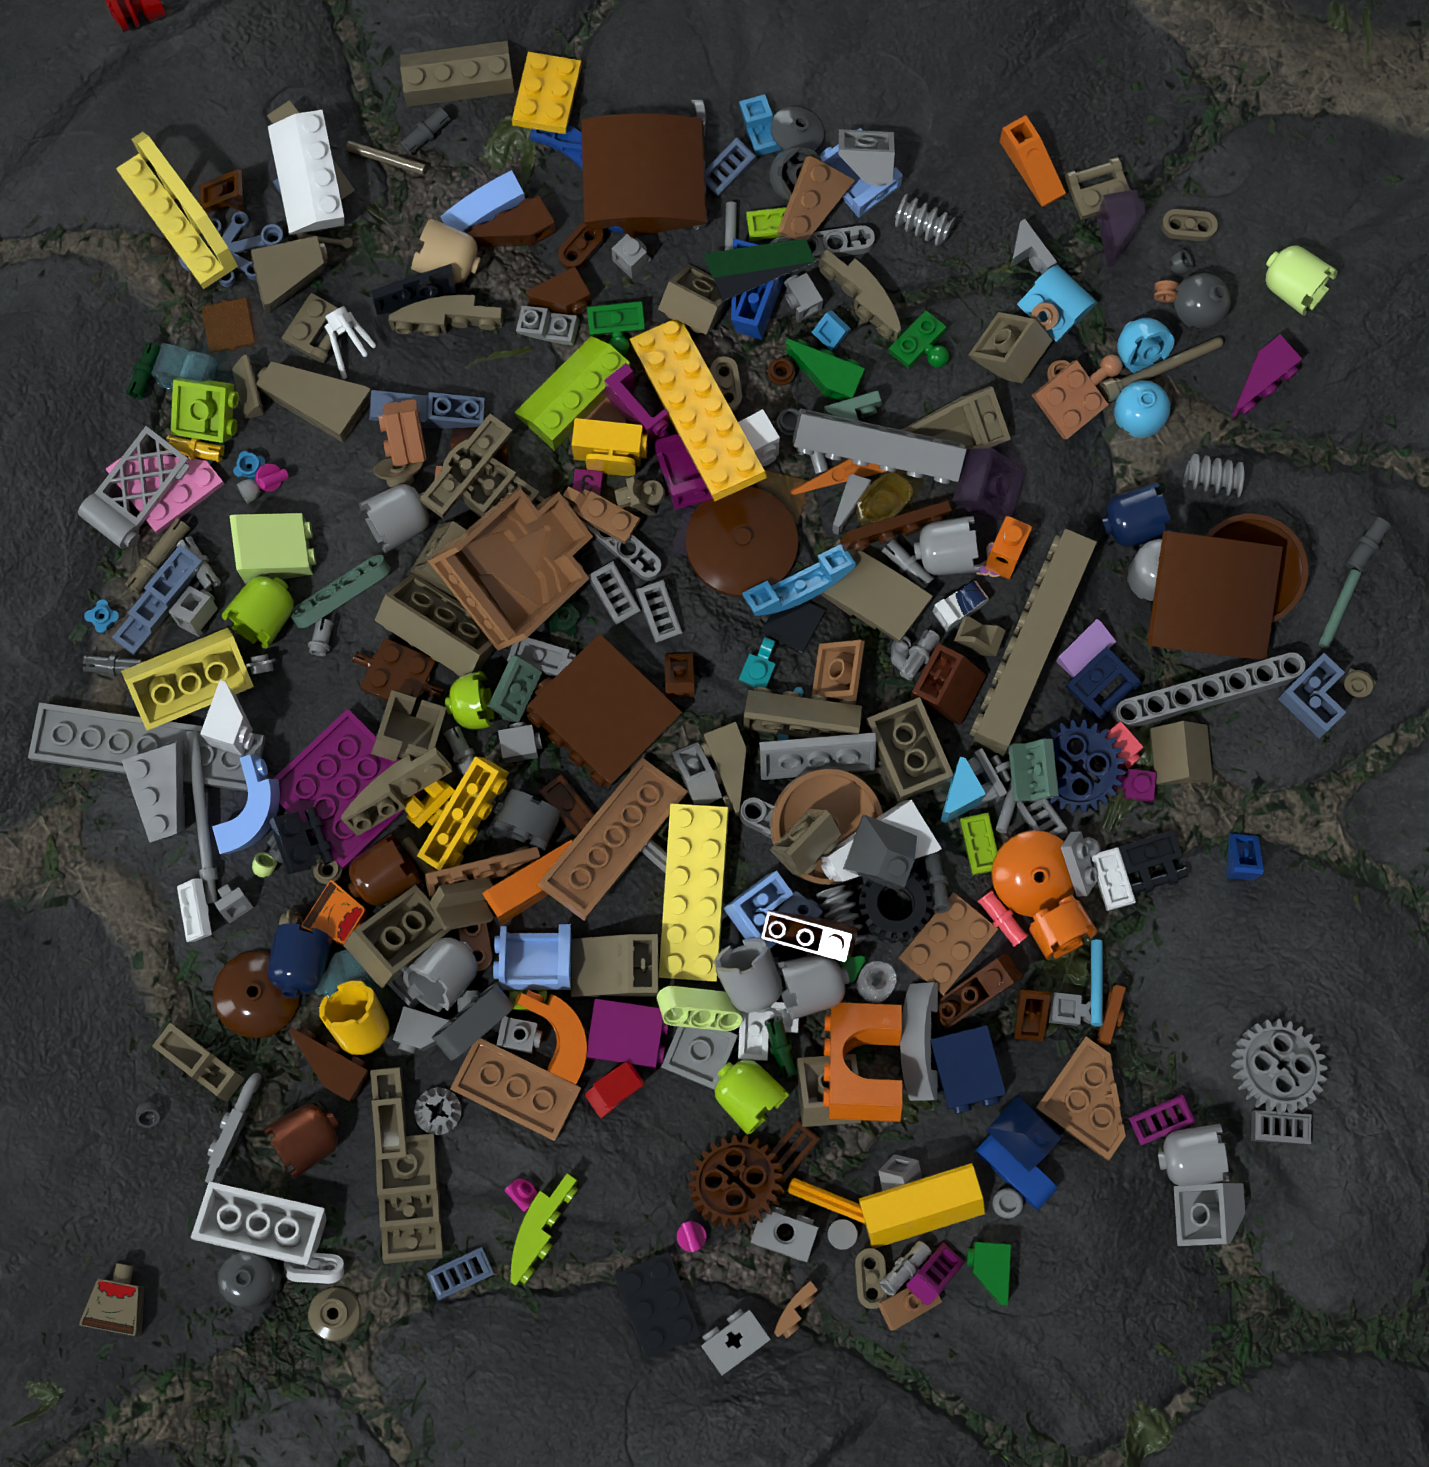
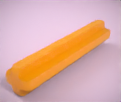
(826, 1199)

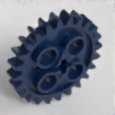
(1095, 744)

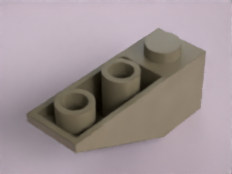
(728, 756)

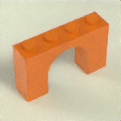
(849, 1094)

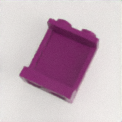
(618, 392)
(680, 473)
(626, 1033)

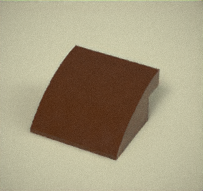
(643, 172)
(1214, 595)

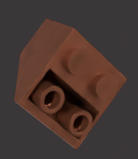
(948, 684)

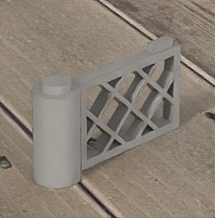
(117, 521)

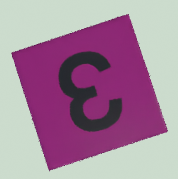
(588, 480)

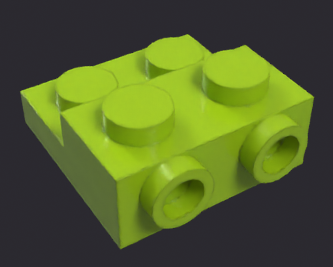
(203, 410)

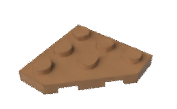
(1087, 1100)

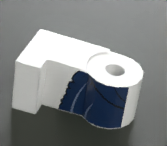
(960, 604)

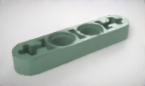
(340, 591)

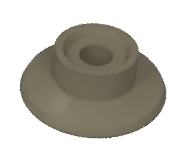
(394, 474)
(348, 1317)

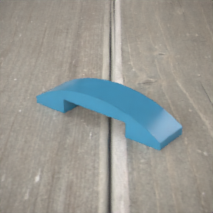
(802, 586)

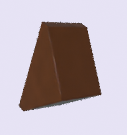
(1031, 1014)

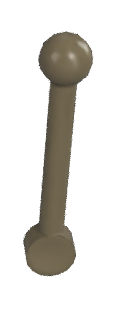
(347, 243)

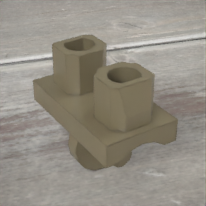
(640, 496)

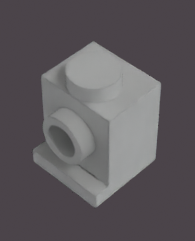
(630, 255)
(803, 296)
(193, 610)
(507, 1038)

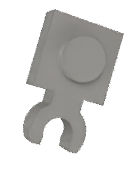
(1068, 1009)

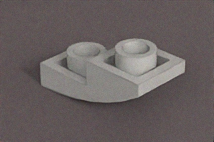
(547, 326)

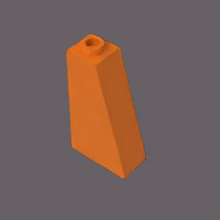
(521, 889)

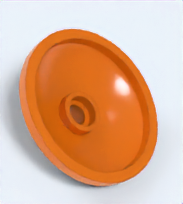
(1015, 871)

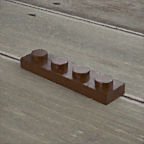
(888, 529)

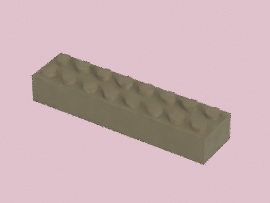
(1036, 636)

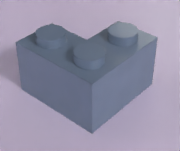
(1309, 699)

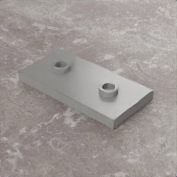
(800, 756)

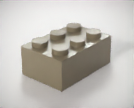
(909, 750)
(395, 936)

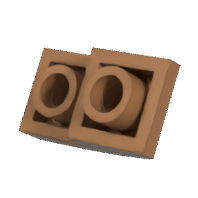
(788, 1320)

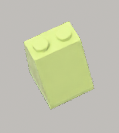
(272, 545)

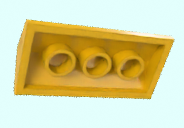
(922, 1206)

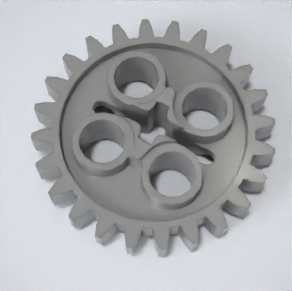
(1263, 1083)

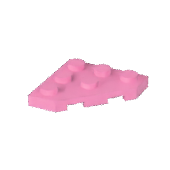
(181, 496)

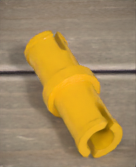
(196, 449)

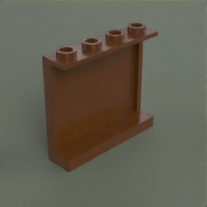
(602, 711)

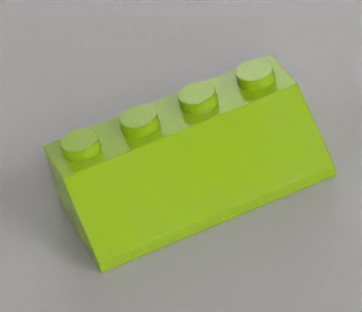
(570, 392)

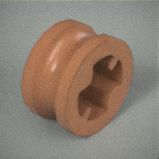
(1165, 291)

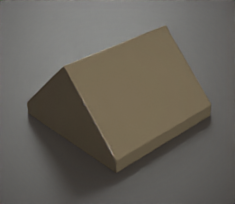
(1181, 753)

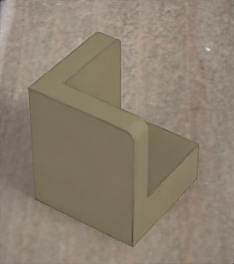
(979, 638)

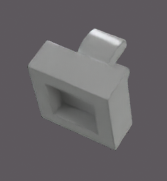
(233, 903)

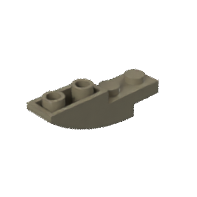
(871, 299)
(434, 315)
(389, 790)

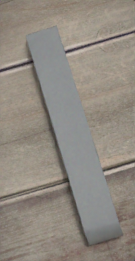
(1219, 682)

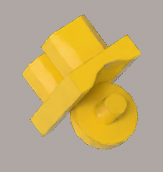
(431, 806)

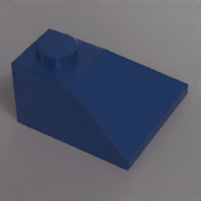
(1024, 1133)

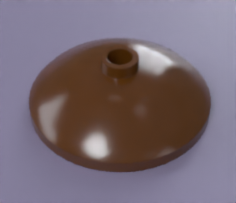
(249, 1015)

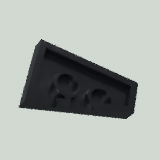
(414, 289)

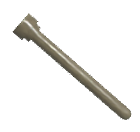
(1112, 387)

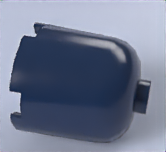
(1136, 516)
(298, 959)

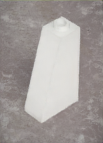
(903, 816)

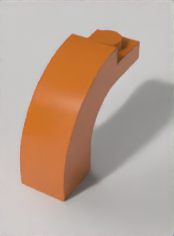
(570, 1035)

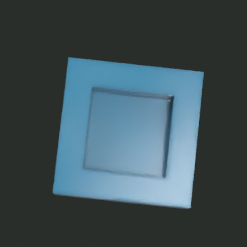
(831, 330)

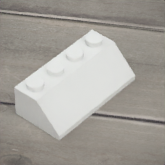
(306, 172)
(259, 1224)

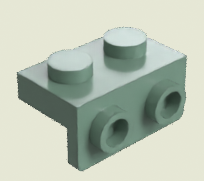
(1033, 770)

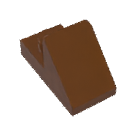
(222, 192)
(679, 675)

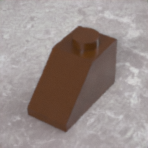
(561, 294)

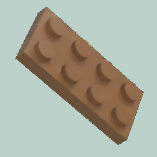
(516, 1089)

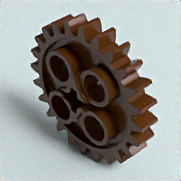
(716, 1202)

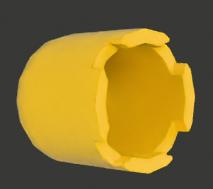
(355, 1018)

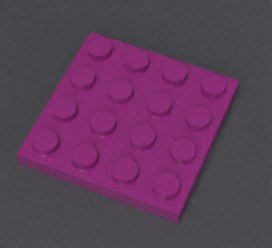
(331, 777)

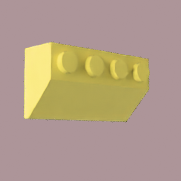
(186, 678)

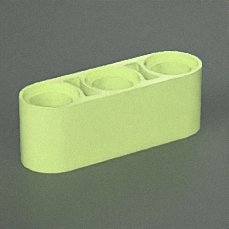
(698, 1008)

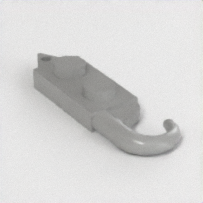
(232, 1125)

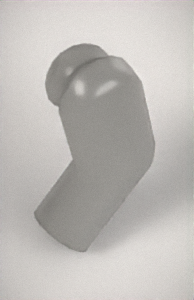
(900, 652)

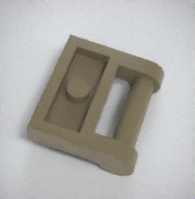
(1089, 199)
(308, 326)

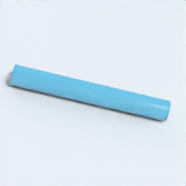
(1096, 982)

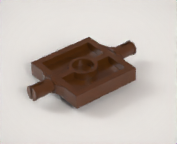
(397, 670)

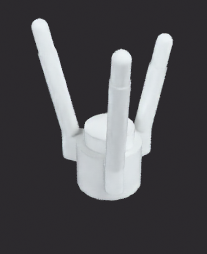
(343, 322)

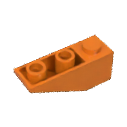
(1032, 160)

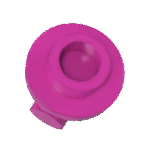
(270, 477)
(522, 1193)
(691, 1236)

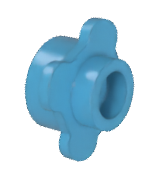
(248, 458)
(105, 623)

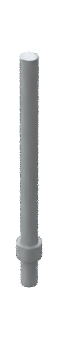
(208, 872)

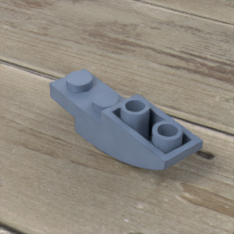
(434, 410)

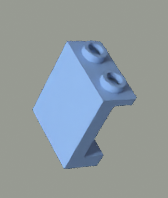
(860, 195)
(533, 960)

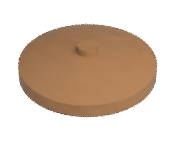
(824, 789)

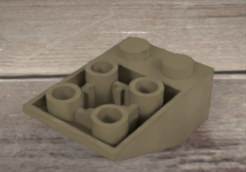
(615, 966)

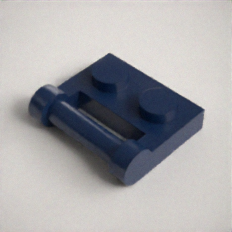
(1096, 677)

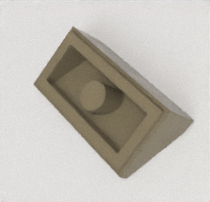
(246, 387)

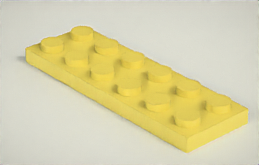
(693, 892)

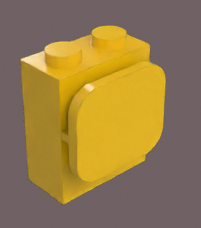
(609, 446)

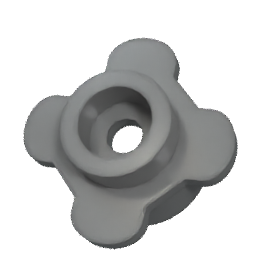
(260, 664)

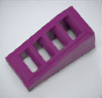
(1185, 1109)
(939, 1274)

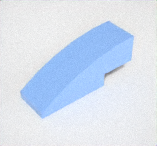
(485, 203)

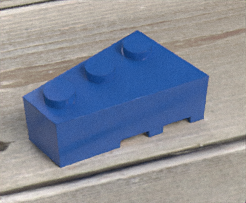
(754, 307)

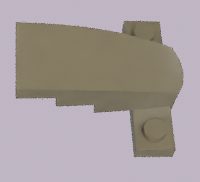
(475, 475)

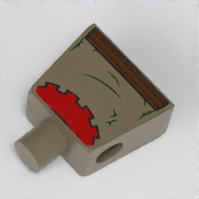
(116, 1304)

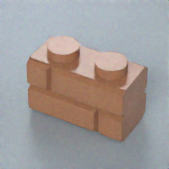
(403, 431)

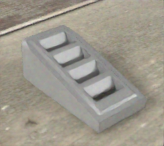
(848, 505)
(617, 578)
(658, 586)
(1060, 830)
(1257, 1127)

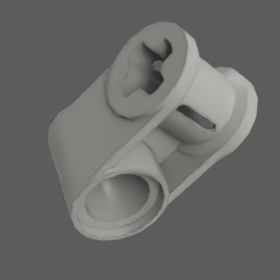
(761, 824)

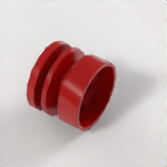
(125, 8)

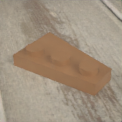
(812, 199)

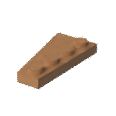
(493, 867)

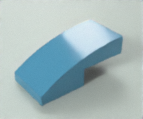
(758, 121)

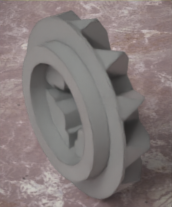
(451, 1107)

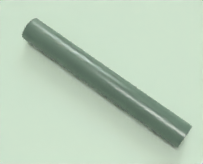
(1339, 609)

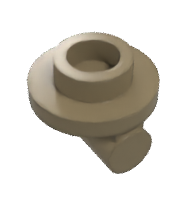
(1358, 683)

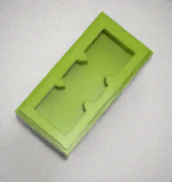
(764, 223)
(979, 842)

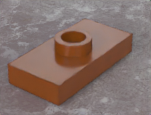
(1112, 1015)

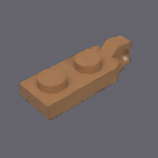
(602, 514)

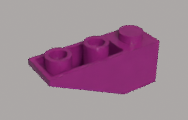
(1270, 366)

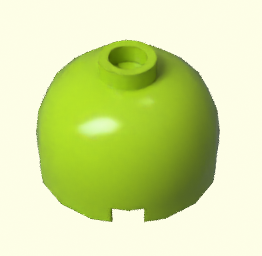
(470, 701)

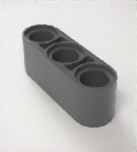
(473, 1021)

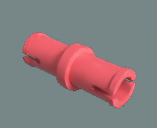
(1003, 918)

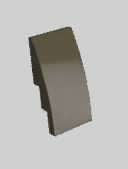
(878, 596)
(410, 1203)

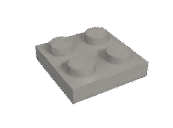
(699, 1054)

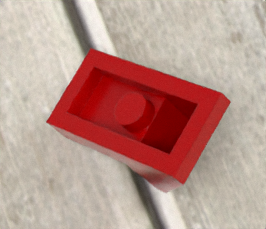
(614, 1089)

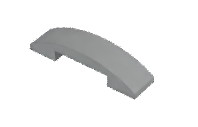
(916, 1041)

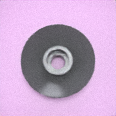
(789, 135)

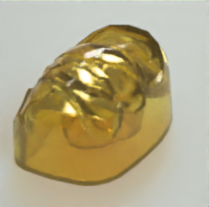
(883, 499)

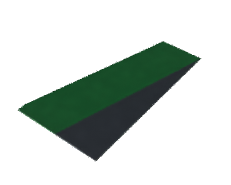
(753, 266)

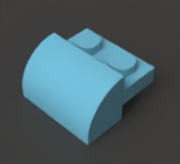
(1065, 294)

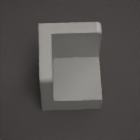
(899, 1171)

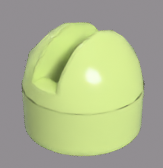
(263, 864)

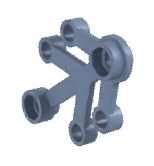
(242, 245)

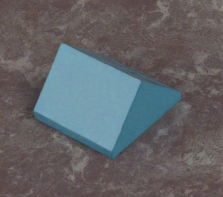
(964, 792)

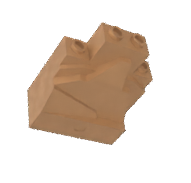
(515, 565)

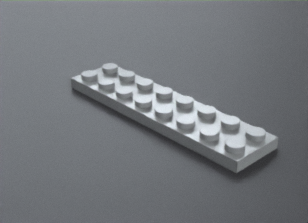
(105, 739)

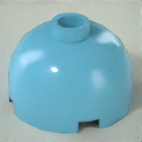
(1144, 343)
(1142, 408)

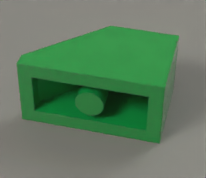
(991, 1268)

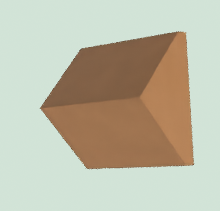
(838, 670)

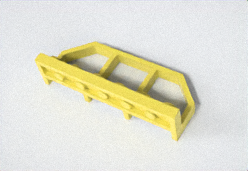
(170, 219)

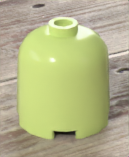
(1298, 277)

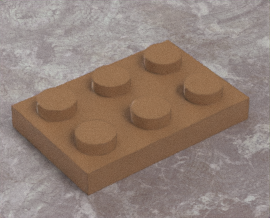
(948, 944)

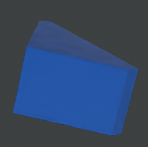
(1244, 857)

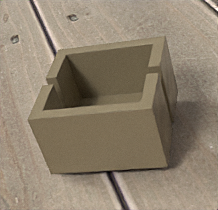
(404, 734)

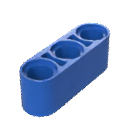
(1032, 1185)

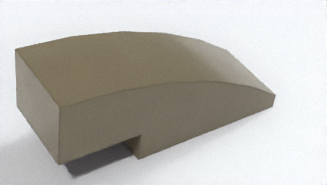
(198, 1062)
(389, 1112)

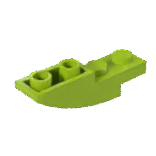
(531, 1238)

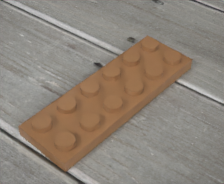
(612, 839)

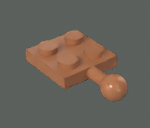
(1072, 396)

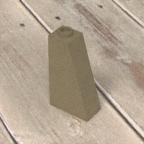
(319, 399)

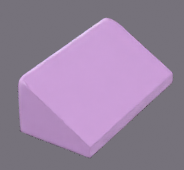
(1085, 648)

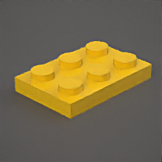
(546, 93)

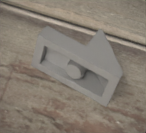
(1029, 245)

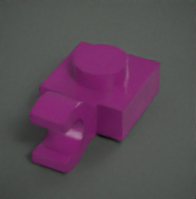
(1138, 785)

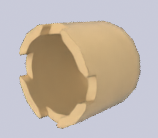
(446, 246)

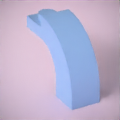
(260, 808)

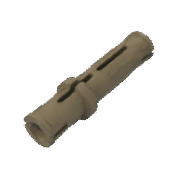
(157, 556)

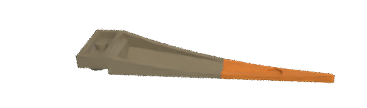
(967, 420)

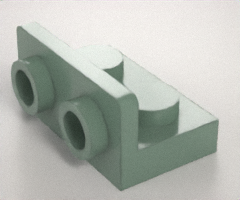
(515, 689)

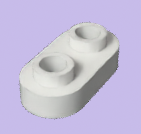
(321, 1269)

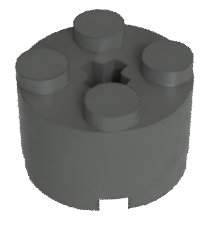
(527, 819)

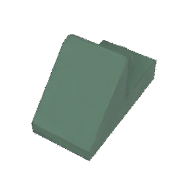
(862, 406)

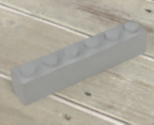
(878, 445)

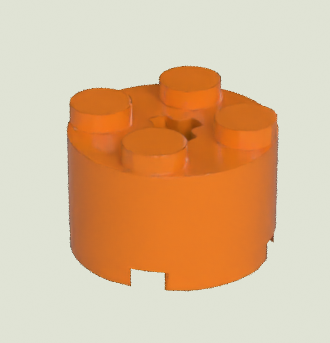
(1062, 928)

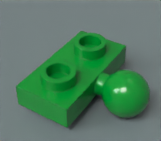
(616, 320)
(920, 340)

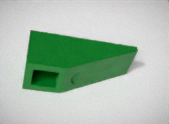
(832, 376)

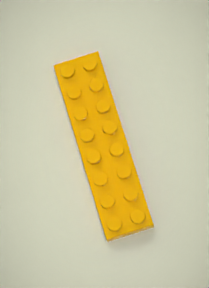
(698, 409)

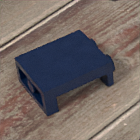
(968, 1069)

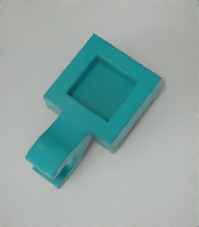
(758, 668)

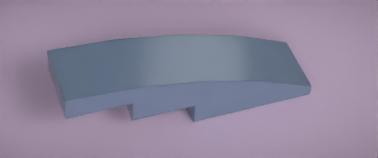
(157, 600)

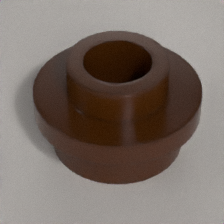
(777, 364)

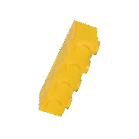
(463, 814)

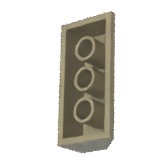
(456, 73)
(435, 625)
(800, 716)

